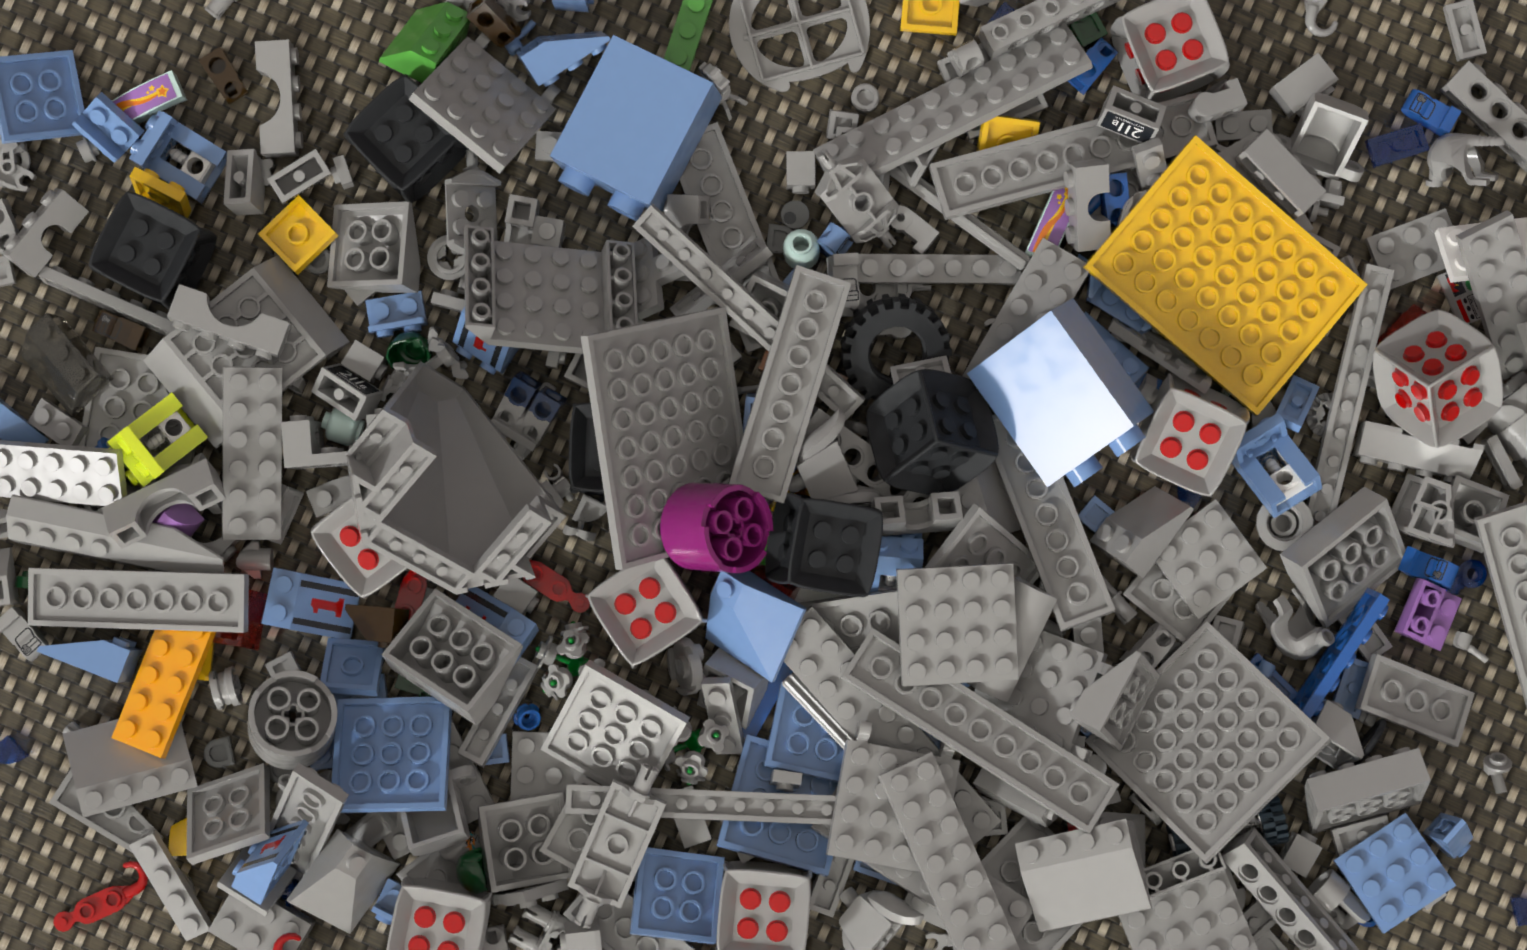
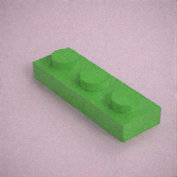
(688, 32)

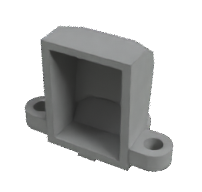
(1328, 137)
(1511, 424)
(439, 830)

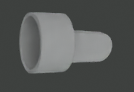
(1332, 891)

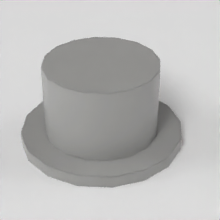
(1284, 529)

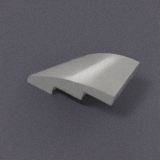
(1426, 510)

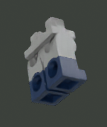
(525, 425)

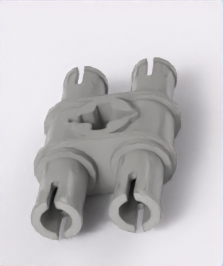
(551, 921)

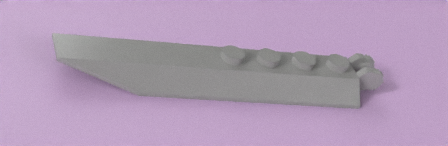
(86, 535)

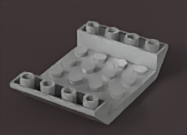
(545, 293)
(194, 365)
(1189, 908)

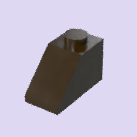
(378, 623)

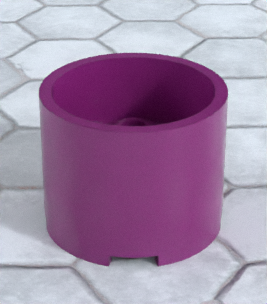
(716, 527)

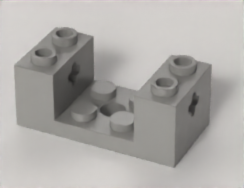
(305, 444)

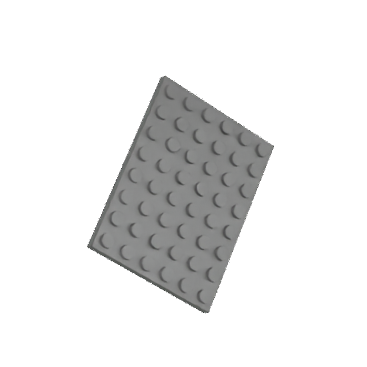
(660, 420)

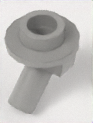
(1495, 765)

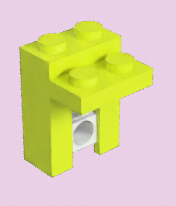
(137, 460)

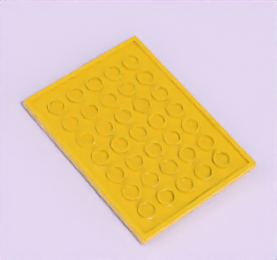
(1225, 275)

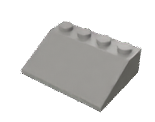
(1345, 555)
(454, 656)
(119, 775)
(1365, 789)
(1084, 875)

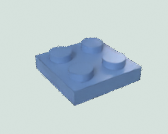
(352, 666)

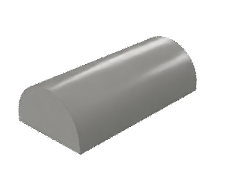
(1032, 612)

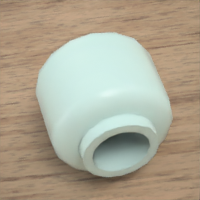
(801, 248)
(341, 427)

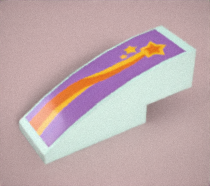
(151, 97)
(1051, 222)

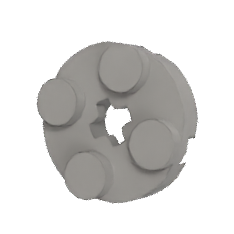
(686, 666)

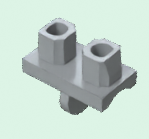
(1331, 198)

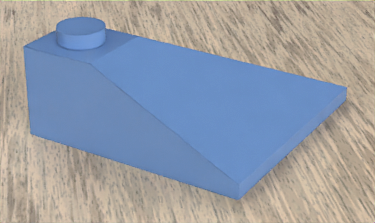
(752, 621)

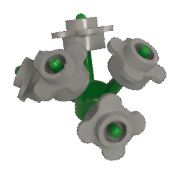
(574, 647)
(693, 762)

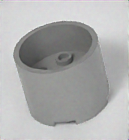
(269, 727)

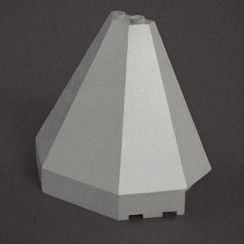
(447, 489)

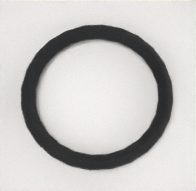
(1375, 731)

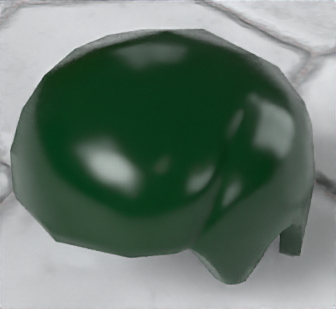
(410, 348)
(471, 871)

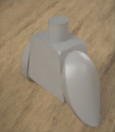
(825, 469)
(874, 918)

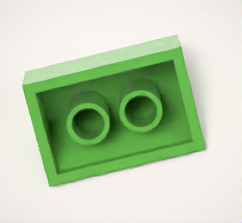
(427, 40)

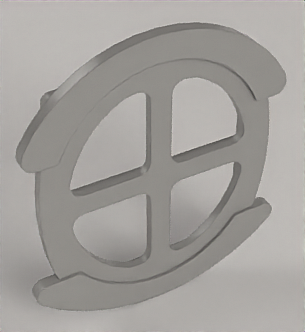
(777, 77)

